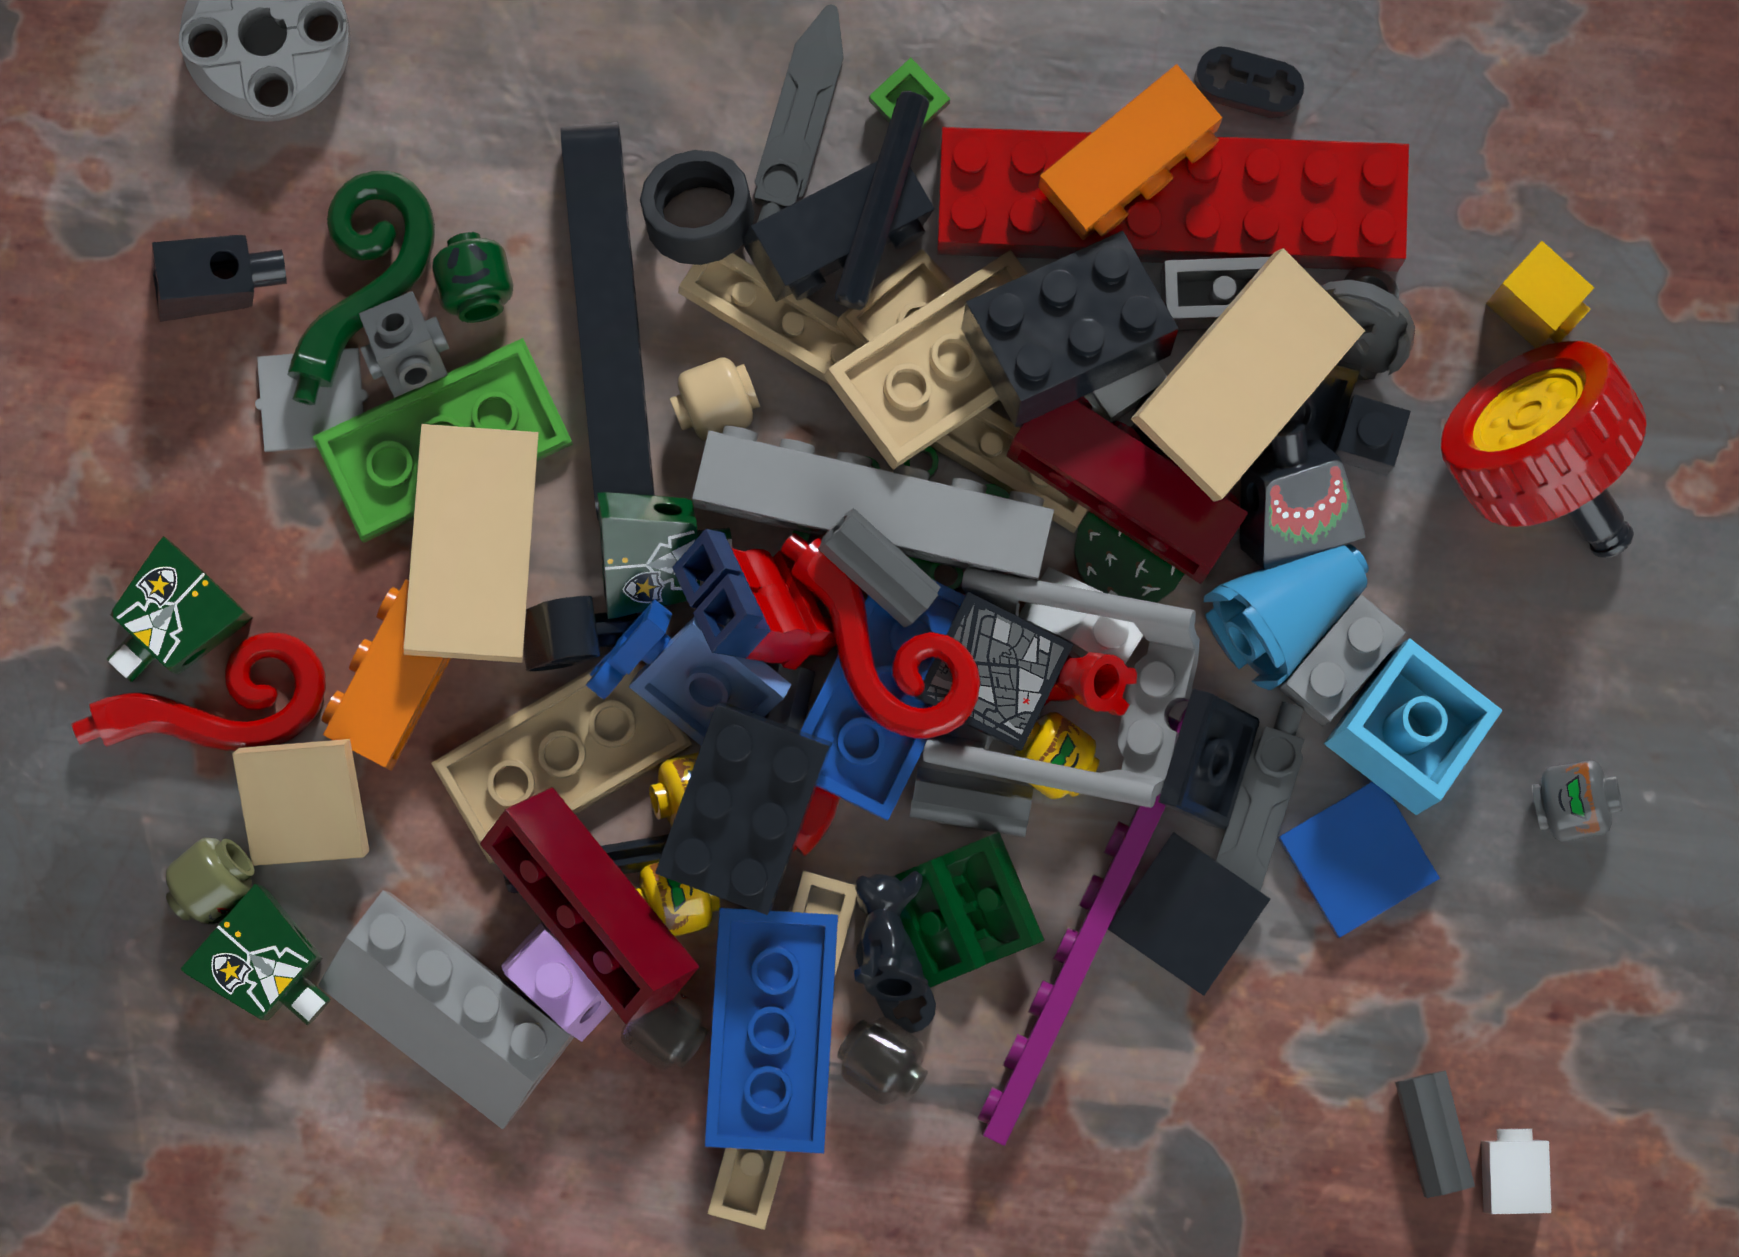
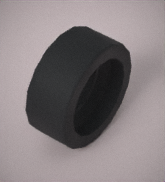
(687, 172)

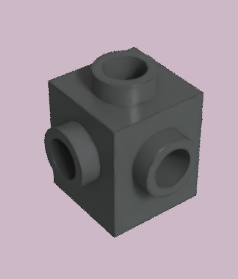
(407, 355)

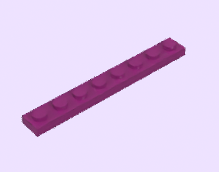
(1076, 953)

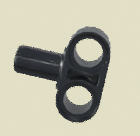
(568, 633)

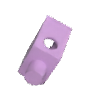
(556, 983)

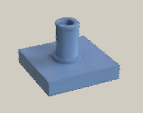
(692, 680)

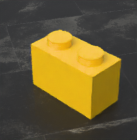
(1542, 297)

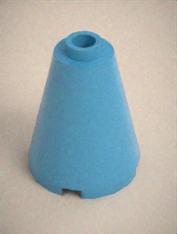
(1284, 611)

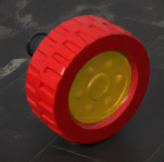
(1549, 442)

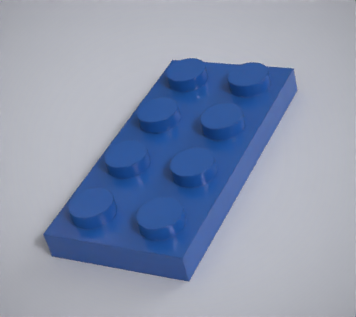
(867, 760)
(771, 1031)

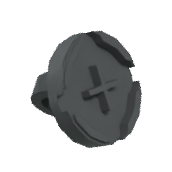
(1389, 330)

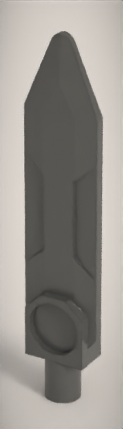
(800, 114)
(1263, 798)

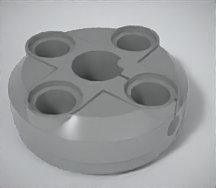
(261, 45)

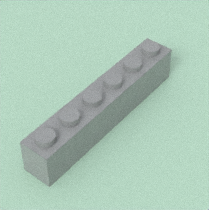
(919, 516)

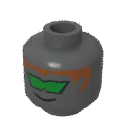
(1576, 800)

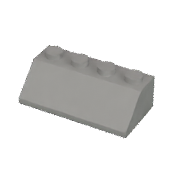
(444, 1009)

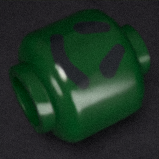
(472, 277)

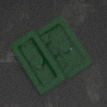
(968, 911)

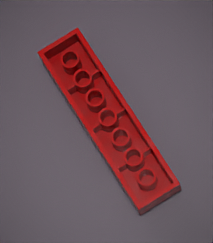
(1242, 199)

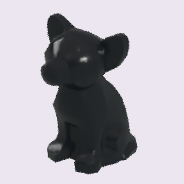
(889, 957)

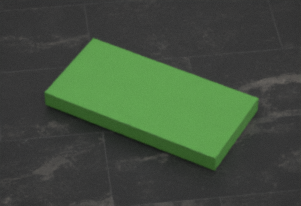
(378, 451)

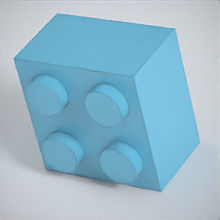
(1413, 727)

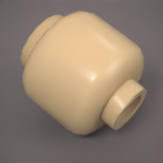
(715, 397)

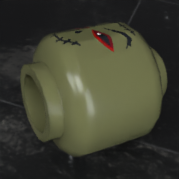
(208, 880)

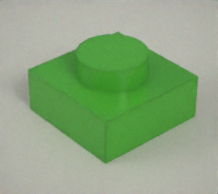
(909, 78)

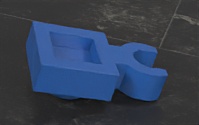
(641, 641)

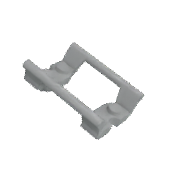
(1144, 730)

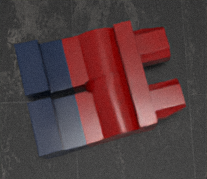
(756, 599)

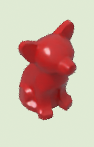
(1094, 682)

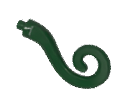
(326, 337)

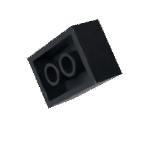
(1069, 328)
(743, 807)

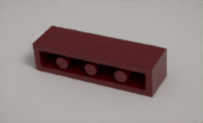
(1128, 485)
(589, 905)

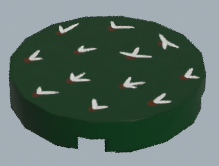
(1120, 565)

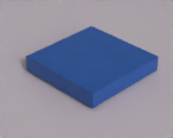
(1358, 858)

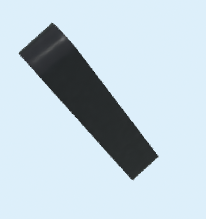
(607, 310)

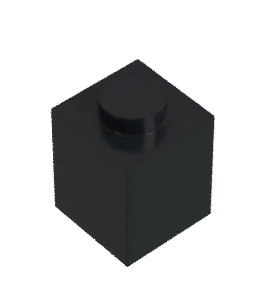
(1371, 434)

